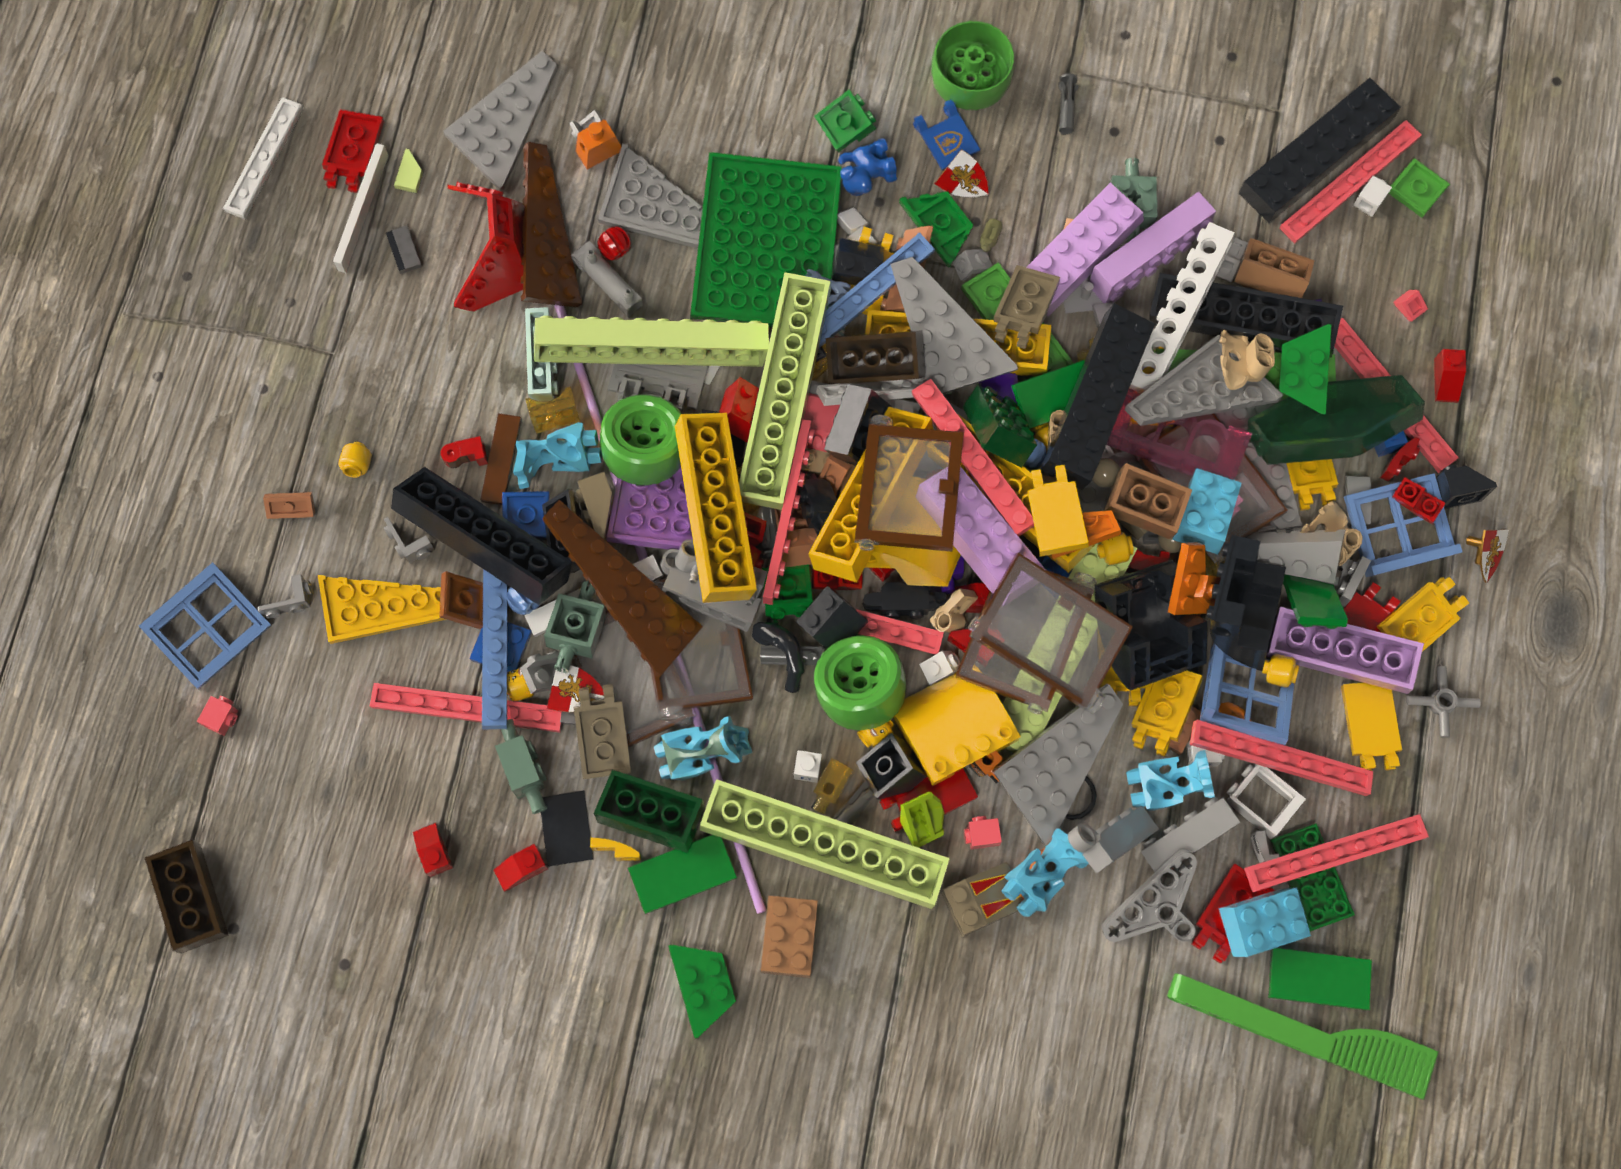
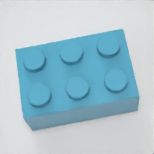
(1208, 510)
(1264, 922)

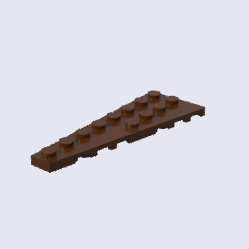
(547, 258)
(643, 610)

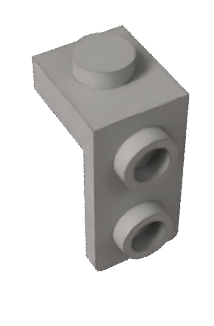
(417, 550)
(301, 590)

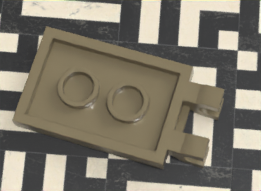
(1025, 304)
(601, 734)

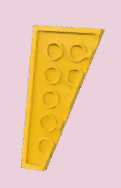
(374, 607)

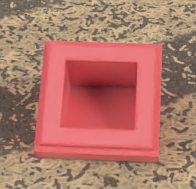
(1411, 304)

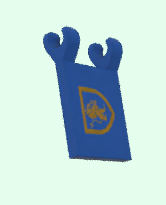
(947, 137)

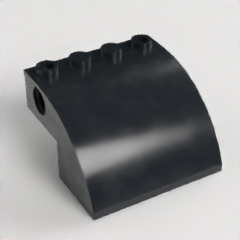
(1245, 603)
(1158, 641)

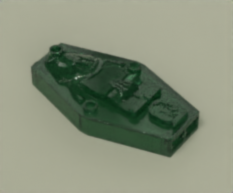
(1356, 420)

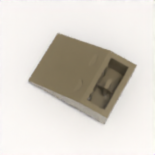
(598, 500)

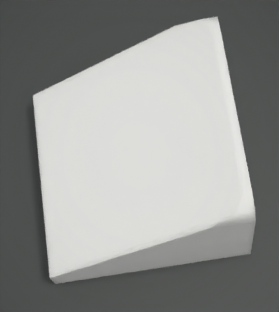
(851, 220)

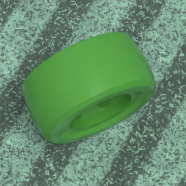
(977, 43)
(641, 458)
(871, 698)

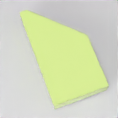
(409, 174)

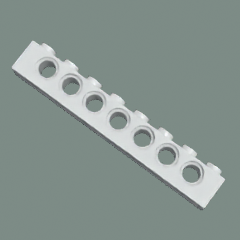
(1213, 237)

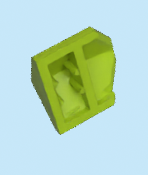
(922, 819)

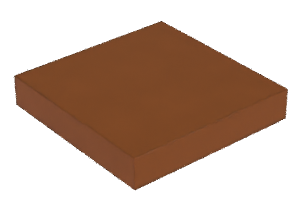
(461, 600)

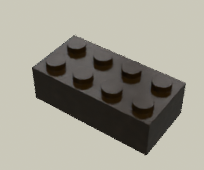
(875, 357)
(186, 896)

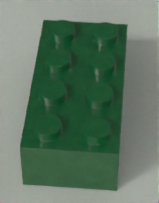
(999, 425)
(649, 811)

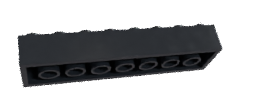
(1319, 150)
(1252, 312)
(1098, 395)
(481, 535)

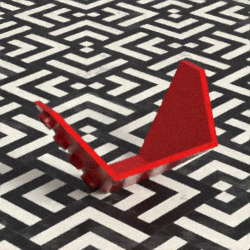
(499, 265)

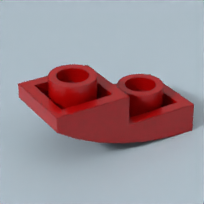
(1402, 457)
(1418, 501)
(822, 580)

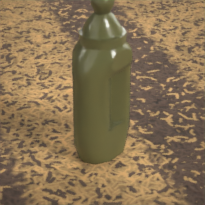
(990, 234)

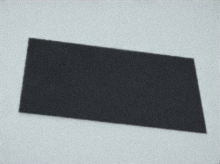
(566, 829)

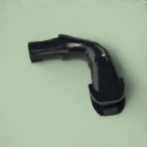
(773, 634)

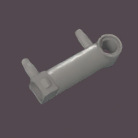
(591, 261)
(686, 562)

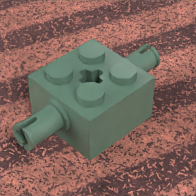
(1140, 191)
(572, 639)
(520, 767)

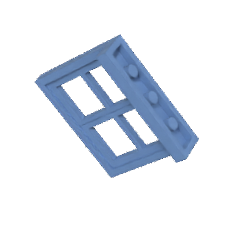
(1408, 556)
(182, 601)
(1211, 700)

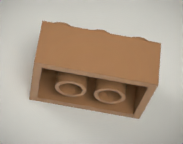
(1274, 270)
(1148, 501)
(789, 936)

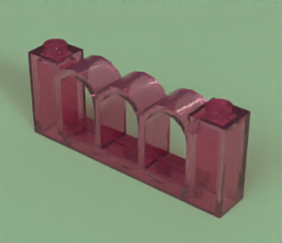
(1231, 441)

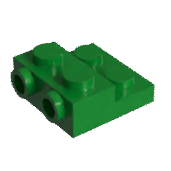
(846, 120)
(794, 593)

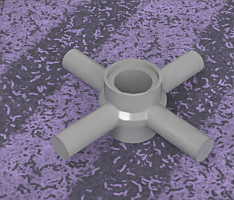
(1435, 705)

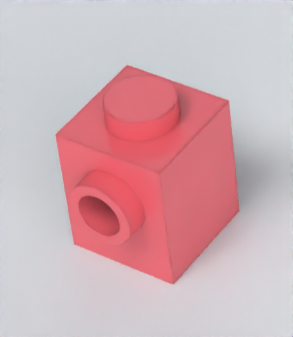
(218, 715)
(982, 833)

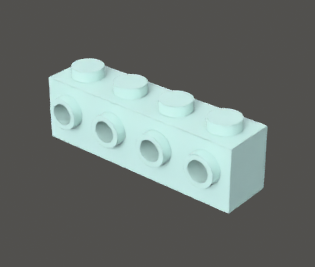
(540, 374)

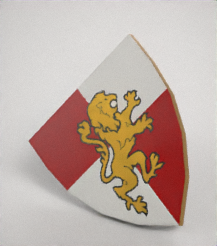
(963, 177)
(1489, 550)
(566, 686)

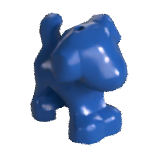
(870, 163)

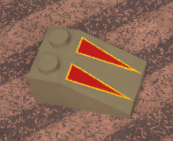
(980, 900)

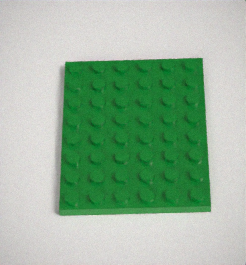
(756, 227)

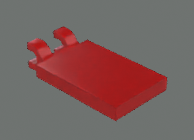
(351, 147)
(1367, 613)
(952, 792)
(1232, 890)

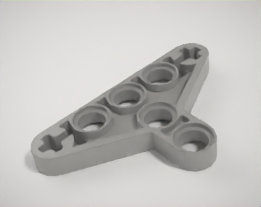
(1148, 912)

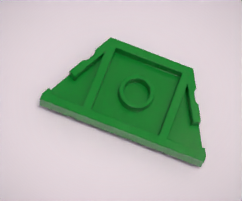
(948, 221)
(1306, 368)
(703, 985)

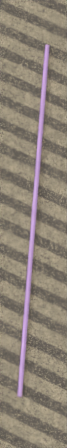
(698, 722)

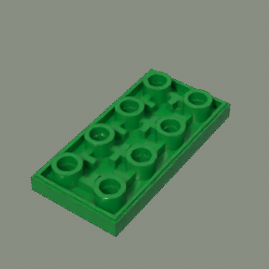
(1046, 393)
(1314, 602)
(682, 874)
(1320, 892)
(1320, 979)

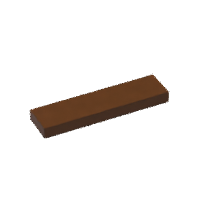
(500, 458)

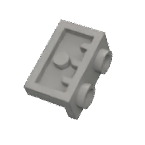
(1350, 579)
(540, 671)

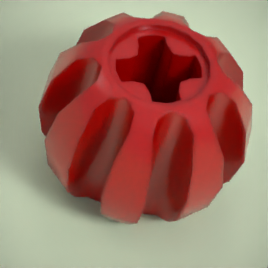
(614, 243)

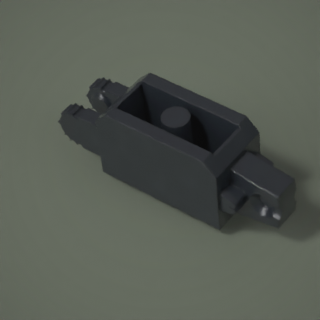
(816, 501)
(904, 600)

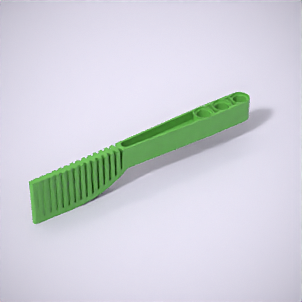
(1366, 1052)

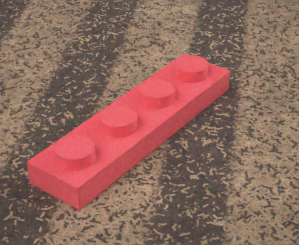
(902, 633)

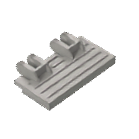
(660, 380)

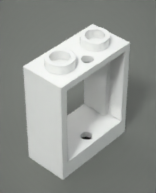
(1294, 798)

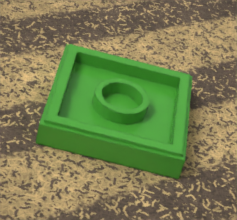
(1418, 188)

